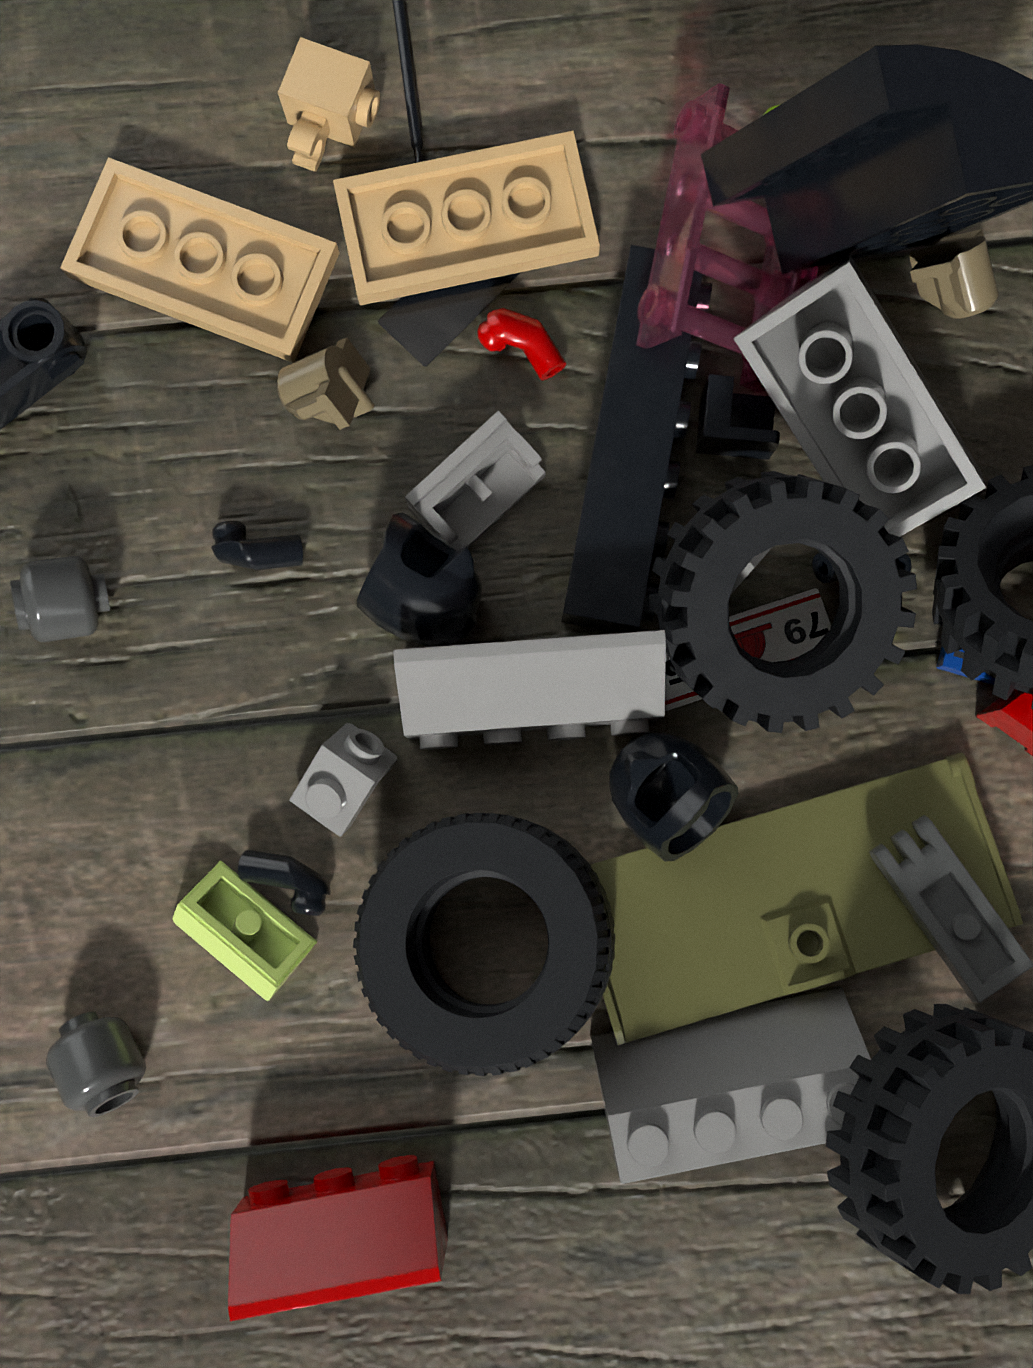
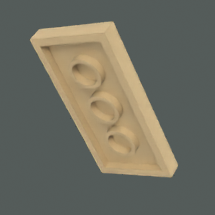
(466, 217)
(200, 259)

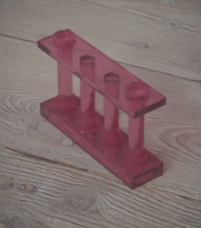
(678, 248)

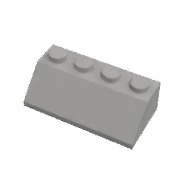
(860, 400)
(531, 687)
(729, 1085)

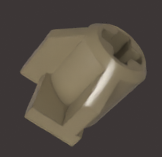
(956, 275)
(326, 385)

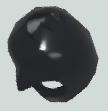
(421, 586)
(670, 793)

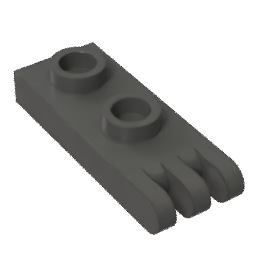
(952, 911)

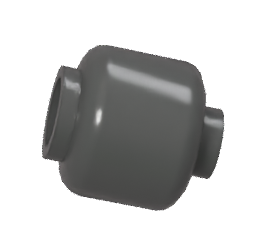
(59, 598)
(95, 1064)

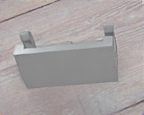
(476, 484)

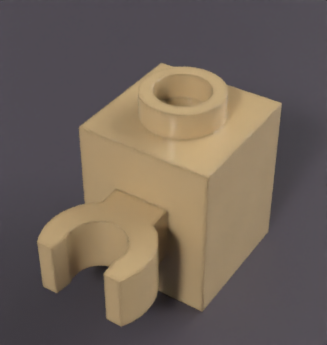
(326, 98)

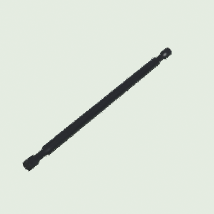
(408, 79)

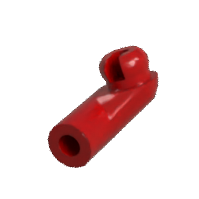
(525, 333)

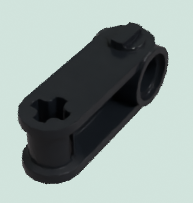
(31, 373)

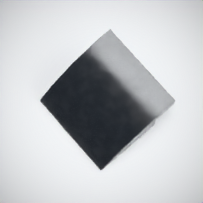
(883, 155)

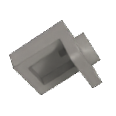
(343, 777)

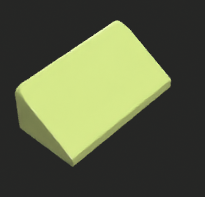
(243, 930)

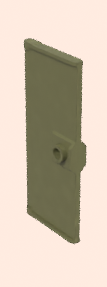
(784, 900)

